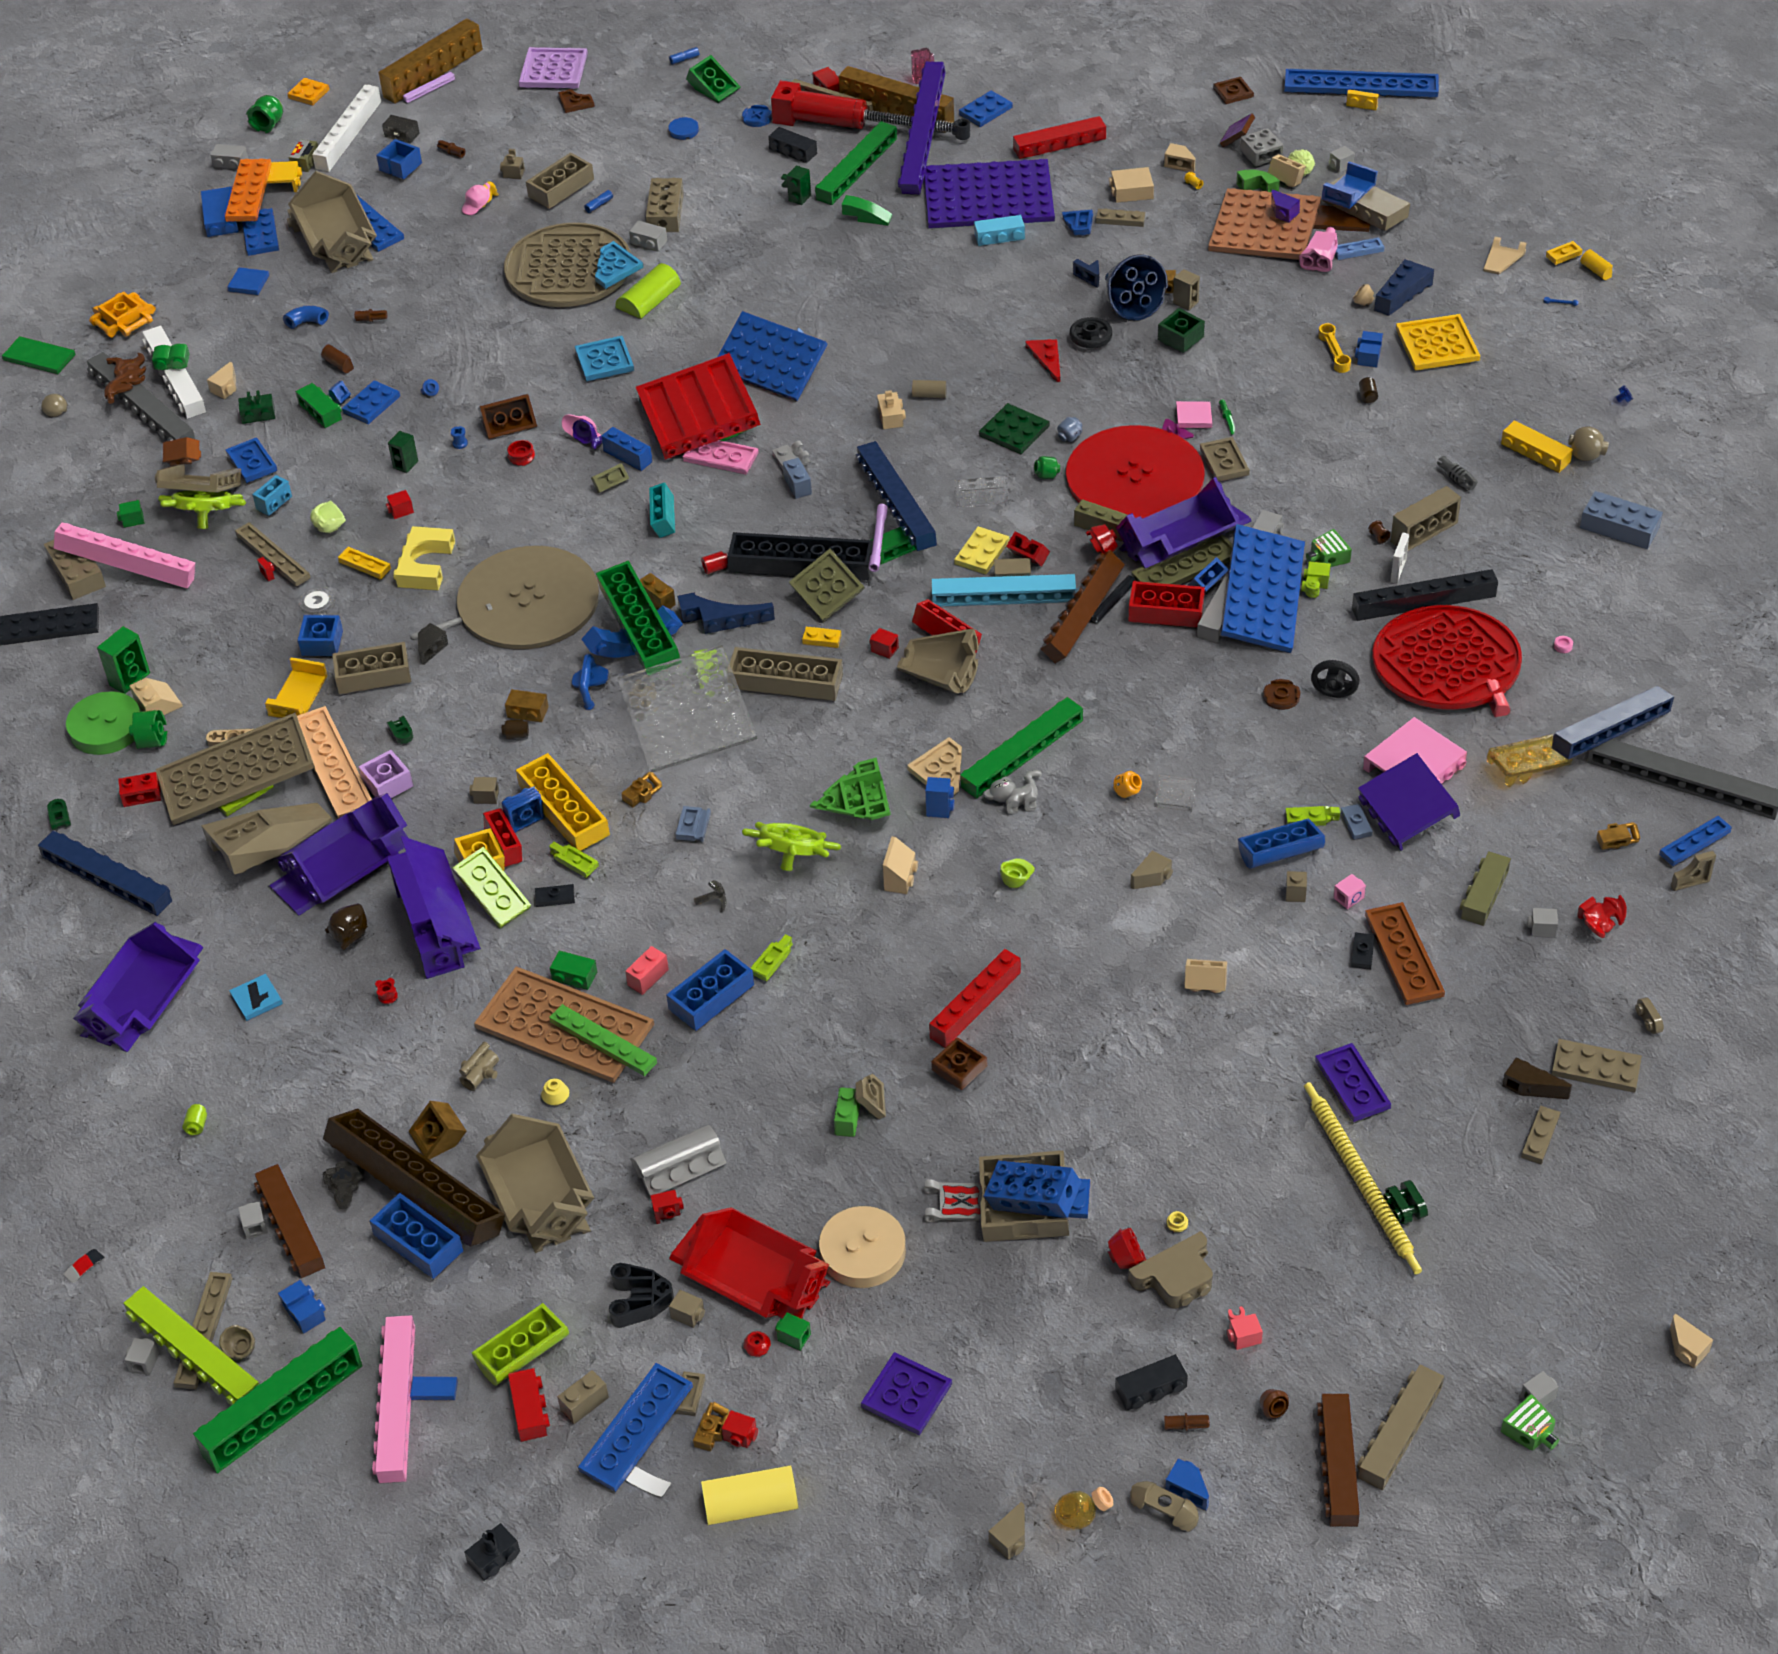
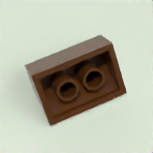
(507, 416)

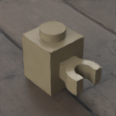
(512, 166)

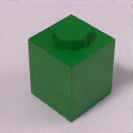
(130, 514)
(793, 1331)

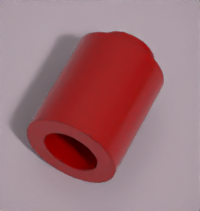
(714, 562)

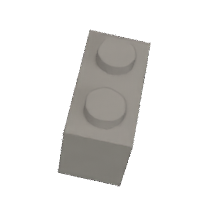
(228, 156)
(648, 236)

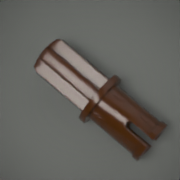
(451, 148)
(370, 315)
(1187, 1422)

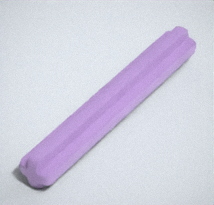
(422, 90)

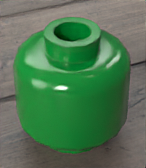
(1046, 467)

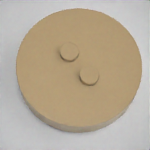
(862, 1246)

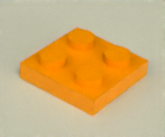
(308, 91)

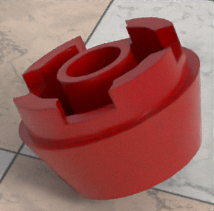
(1102, 538)
(1125, 1249)

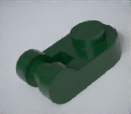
(400, 730)
(58, 808)

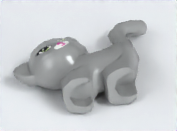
(1005, 791)

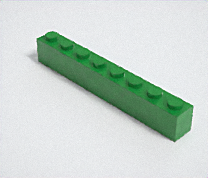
(856, 163)
(1021, 747)

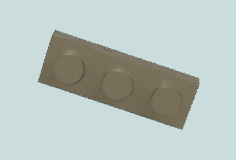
(1120, 217)
(1540, 1135)

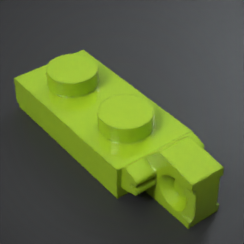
(1318, 815)
(573, 859)
(772, 958)

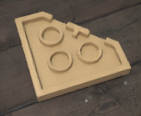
(939, 762)

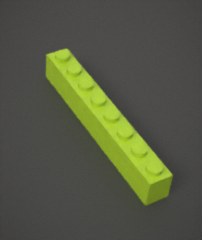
(189, 1345)

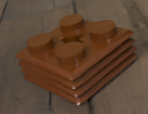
(959, 1063)

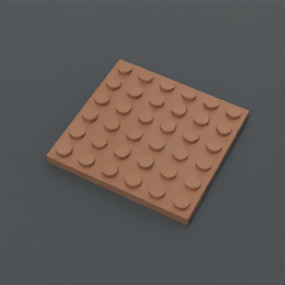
(1250, 226)

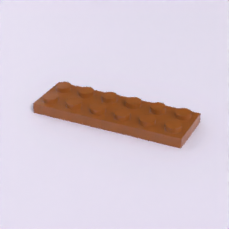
(1404, 953)

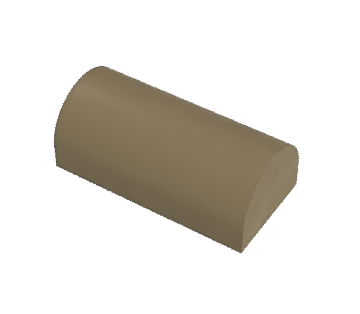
(929, 389)

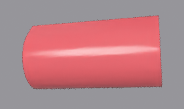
(1499, 703)

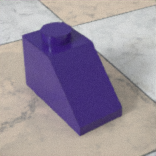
(1284, 206)

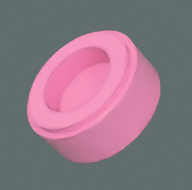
(1563, 644)

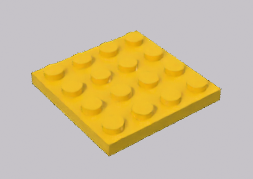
(1437, 342)

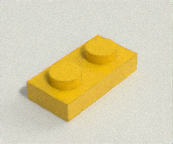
(1362, 100)
(1564, 252)
(821, 637)

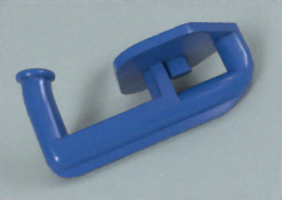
(589, 675)

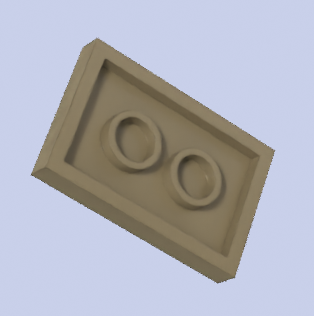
(1224, 459)

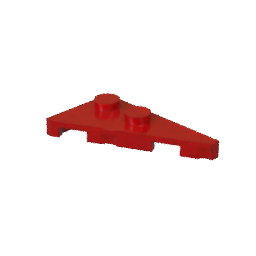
(1047, 354)

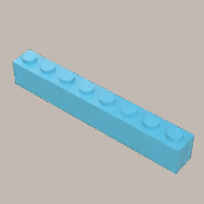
(1003, 590)

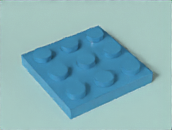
(604, 358)

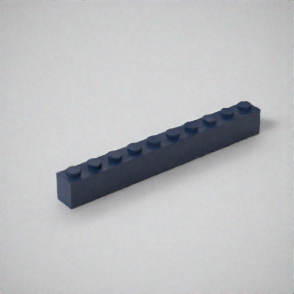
(896, 496)

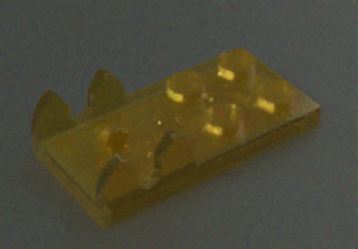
(1526, 758)

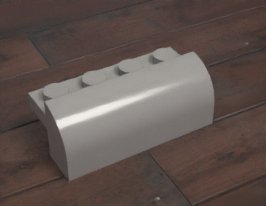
(679, 1160)

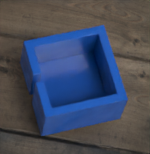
(399, 159)

